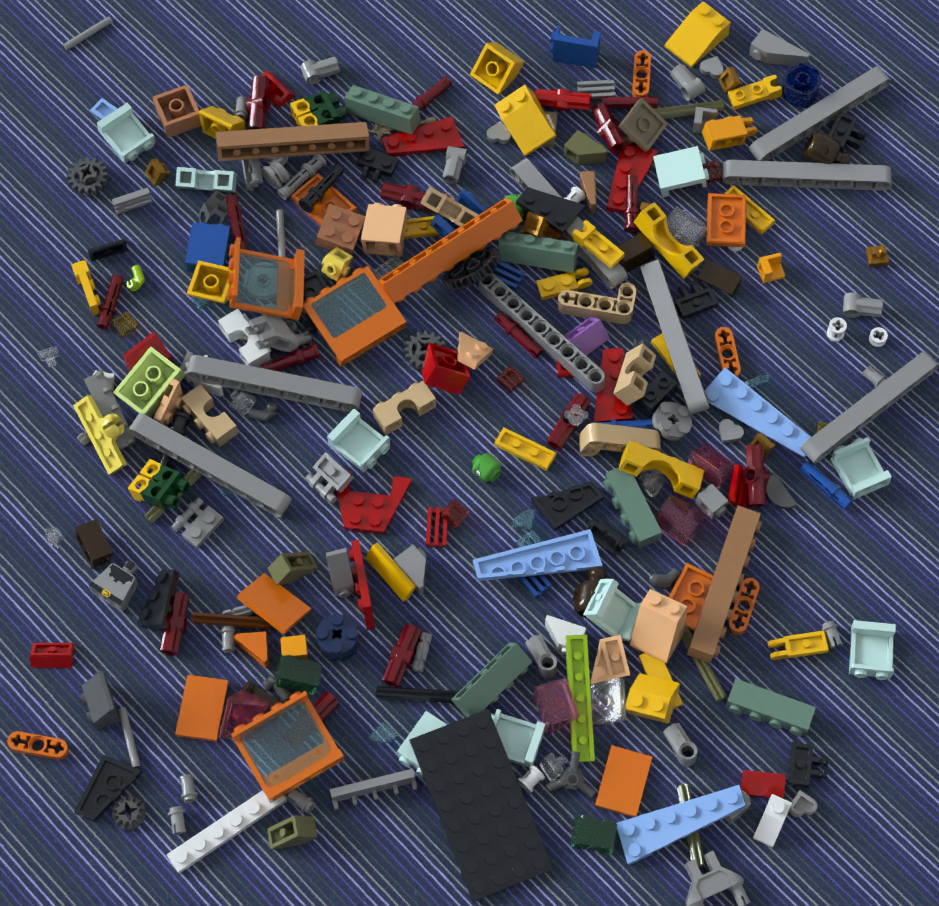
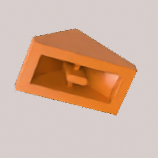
(255, 645)

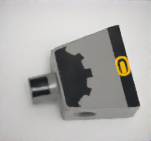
(116, 585)

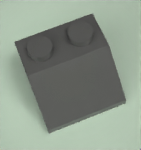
(100, 702)

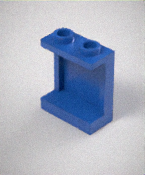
(574, 49)
(445, 226)
(207, 244)

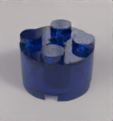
(801, 85)

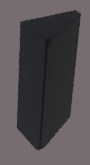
(107, 250)

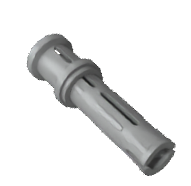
(307, 171)

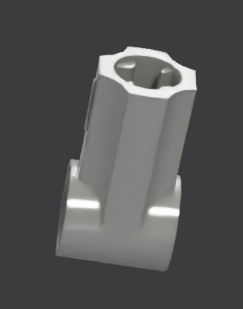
(315, 71)
(689, 86)
(454, 161)
(855, 306)
(542, 655)
(680, 743)

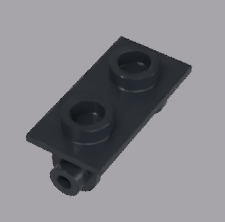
(606, 536)

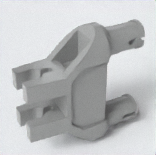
(276, 334)
(713, 882)

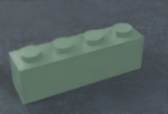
(382, 109)
(538, 251)
(633, 507)
(492, 680)
(770, 707)

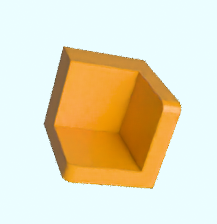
(770, 268)
(295, 646)

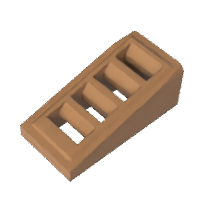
(588, 186)

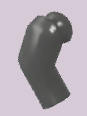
(265, 414)
(664, 581)
(283, 693)

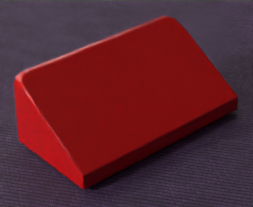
(277, 91)
(52, 655)
(763, 784)

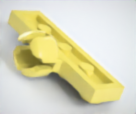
(102, 433)

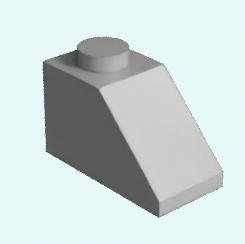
(413, 564)

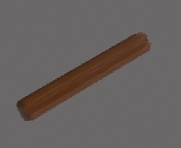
(230, 620)

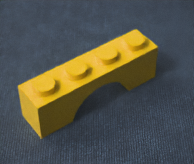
(654, 226)
(684, 477)

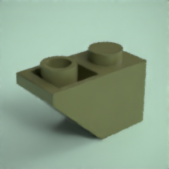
(584, 150)

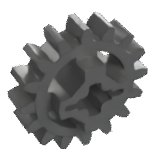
(87, 176)
(420, 344)

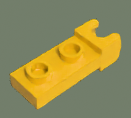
(755, 92)
(598, 245)
(84, 277)

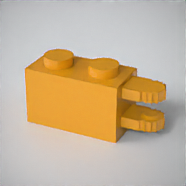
(727, 132)

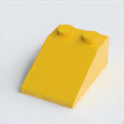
(698, 34)
(525, 119)

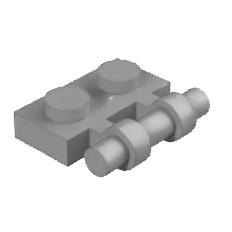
(333, 473)
(201, 527)

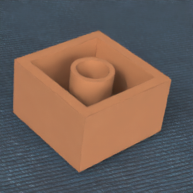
(177, 111)
(340, 229)

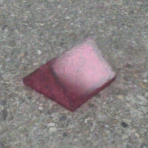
(715, 466)
(680, 518)
(555, 704)
(240, 710)

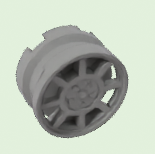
(275, 174)

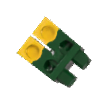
(318, 110)
(160, 486)

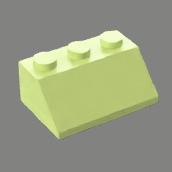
(148, 382)

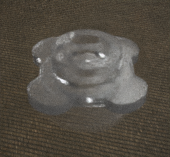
(576, 420)
(53, 536)

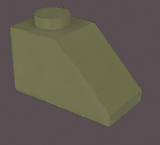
(292, 567)
(292, 832)

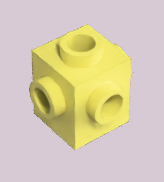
(336, 264)

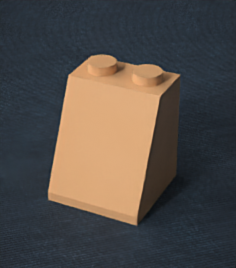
(384, 230)
(659, 626)

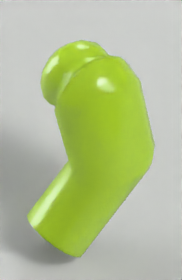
(138, 280)

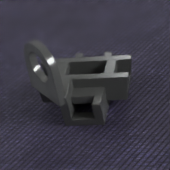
(211, 207)

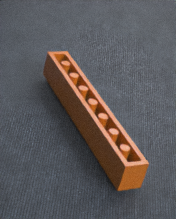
(450, 250)

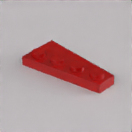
(426, 138)
(630, 161)
(608, 406)
(361, 586)

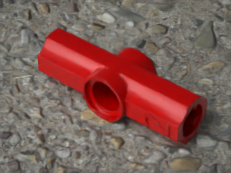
(564, 99)

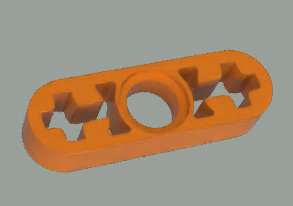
(645, 69)
(730, 345)
(753, 595)
(54, 743)

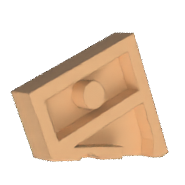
(471, 351)
(170, 404)
(610, 661)

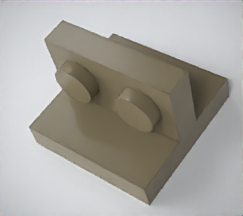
(642, 125)

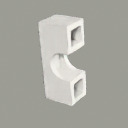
(233, 328)

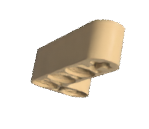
(596, 302)
(615, 438)

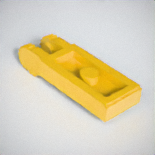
(552, 286)
(800, 645)

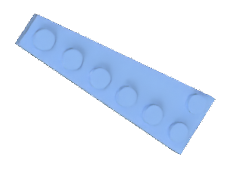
(744, 404)
(552, 556)
(662, 827)

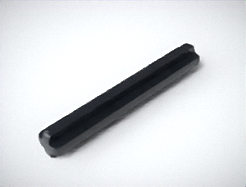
(415, 694)

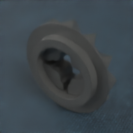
(137, 816)

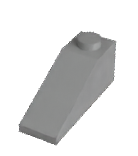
(774, 50)
(340, 573)

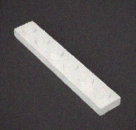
(222, 831)

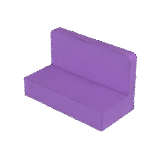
(588, 335)

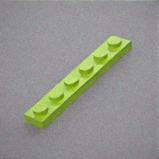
(579, 685)

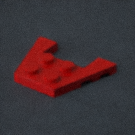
(371, 511)

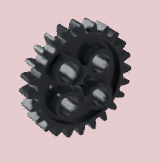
(472, 269)

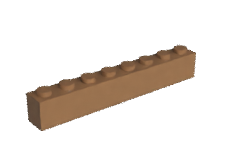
(292, 141)
(723, 585)

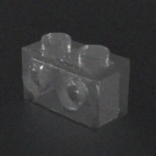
(686, 228)

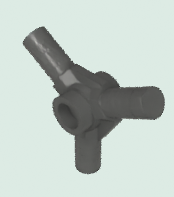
(572, 778)

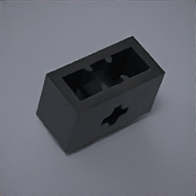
(658, 391)

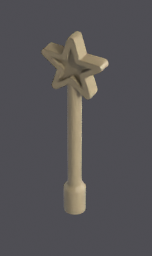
(382, 130)

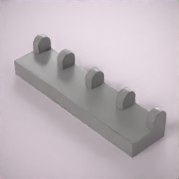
(107, 405)
(373, 786)

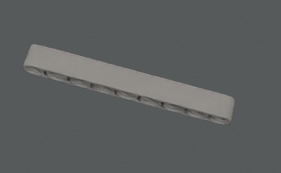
(819, 114)
(807, 175)
(528, 176)
(675, 337)
(545, 338)
(273, 383)
(869, 407)
(210, 465)

